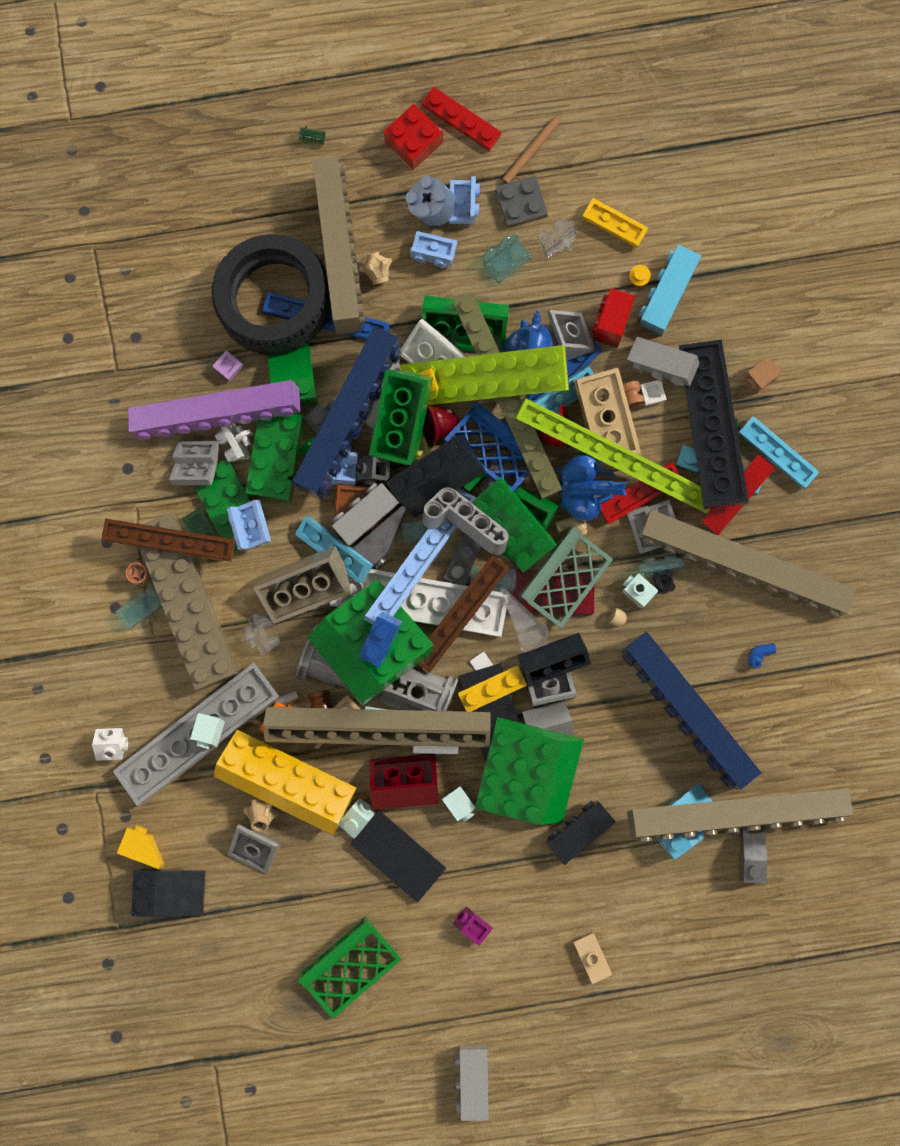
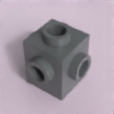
(372, 470)

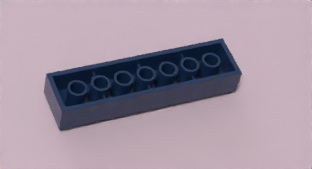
(347, 414)
(691, 712)

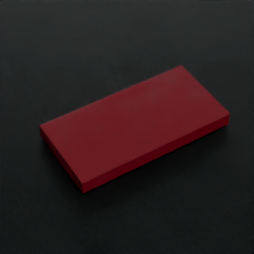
(584, 607)

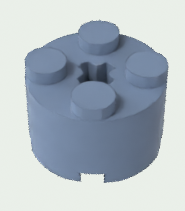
(431, 201)

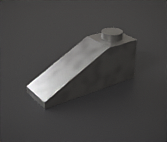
(380, 541)
(753, 856)

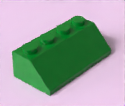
(443, 317)
(401, 416)

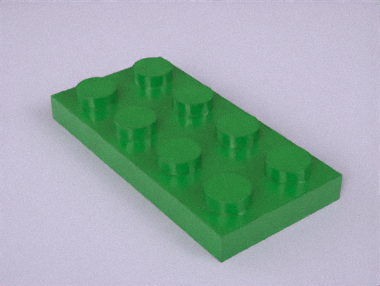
(223, 493)
(526, 537)

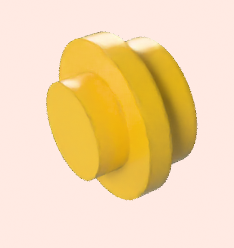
(639, 275)

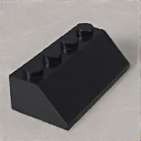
(447, 466)

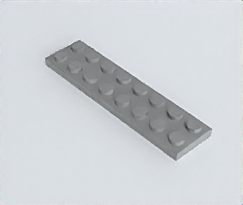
(173, 749)

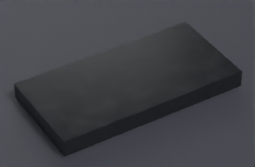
(499, 708)
(398, 856)

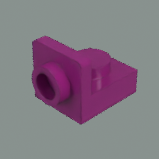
(472, 926)

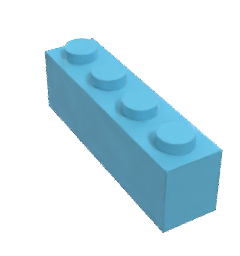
(669, 290)

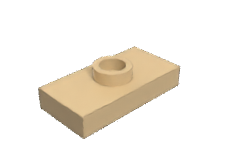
(592, 958)

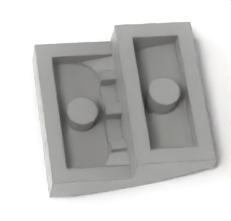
(194, 463)
(637, 519)

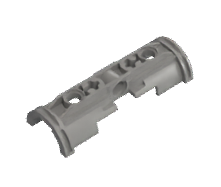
(436, 688)

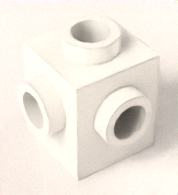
(109, 744)

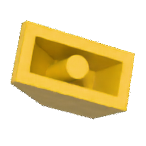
(141, 847)

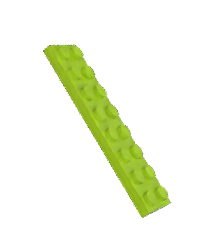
(496, 374)

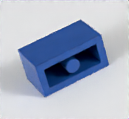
(380, 639)

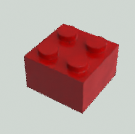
(413, 136)
(615, 313)

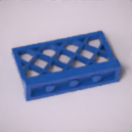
(501, 433)

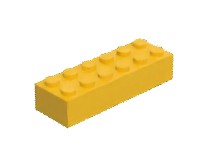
(284, 782)

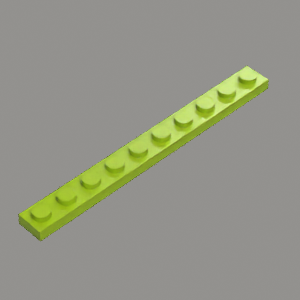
(610, 453)

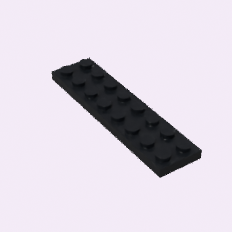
(714, 428)

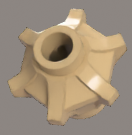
(376, 268)
(260, 815)

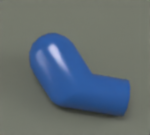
(758, 653)

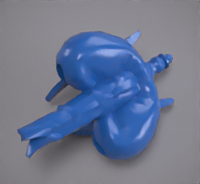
(529, 336)
(579, 487)

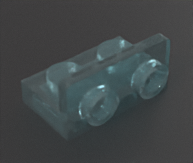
(506, 258)

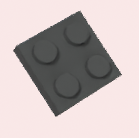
(521, 201)

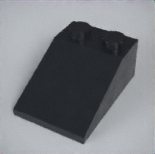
(168, 893)

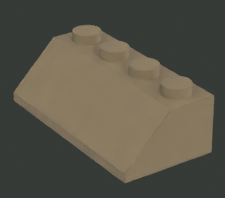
(303, 585)

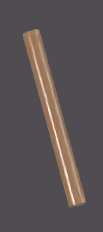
(531, 150)

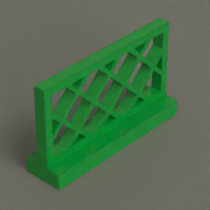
(333, 956)

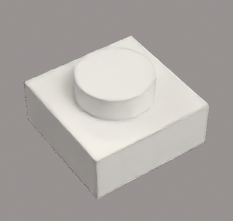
(653, 392)

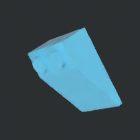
(679, 845)

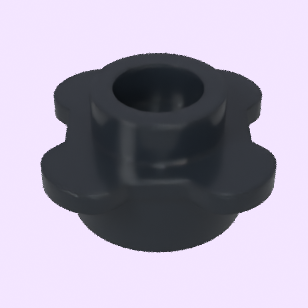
(668, 577)

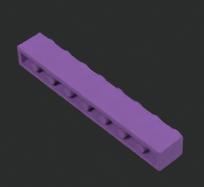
(214, 410)

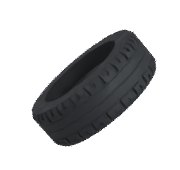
(252, 255)

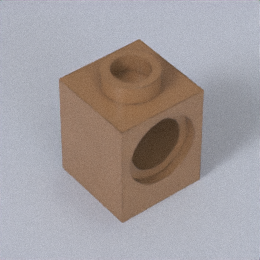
(762, 375)

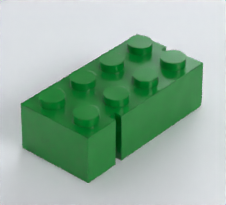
(275, 458)

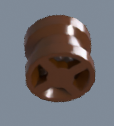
(320, 699)

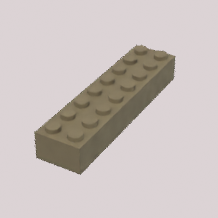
(338, 245)
(189, 612)

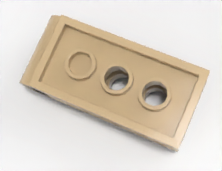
(620, 426)

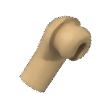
(571, 522)

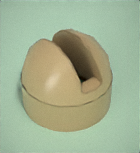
(617, 617)

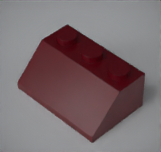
(403, 781)

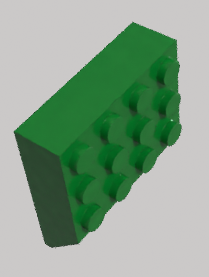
(344, 633)
(528, 772)

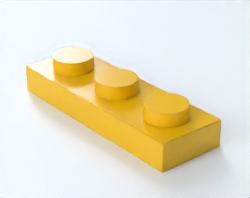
(615, 223)
(492, 689)

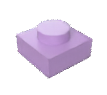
(227, 365)

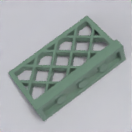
(551, 564)

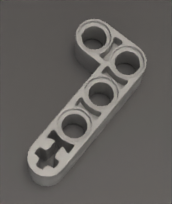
(491, 538)

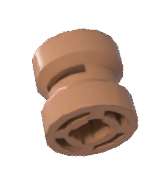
(632, 394)
(134, 573)

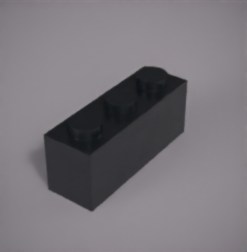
(554, 659)
(580, 831)

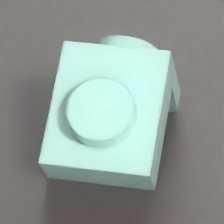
(357, 818)

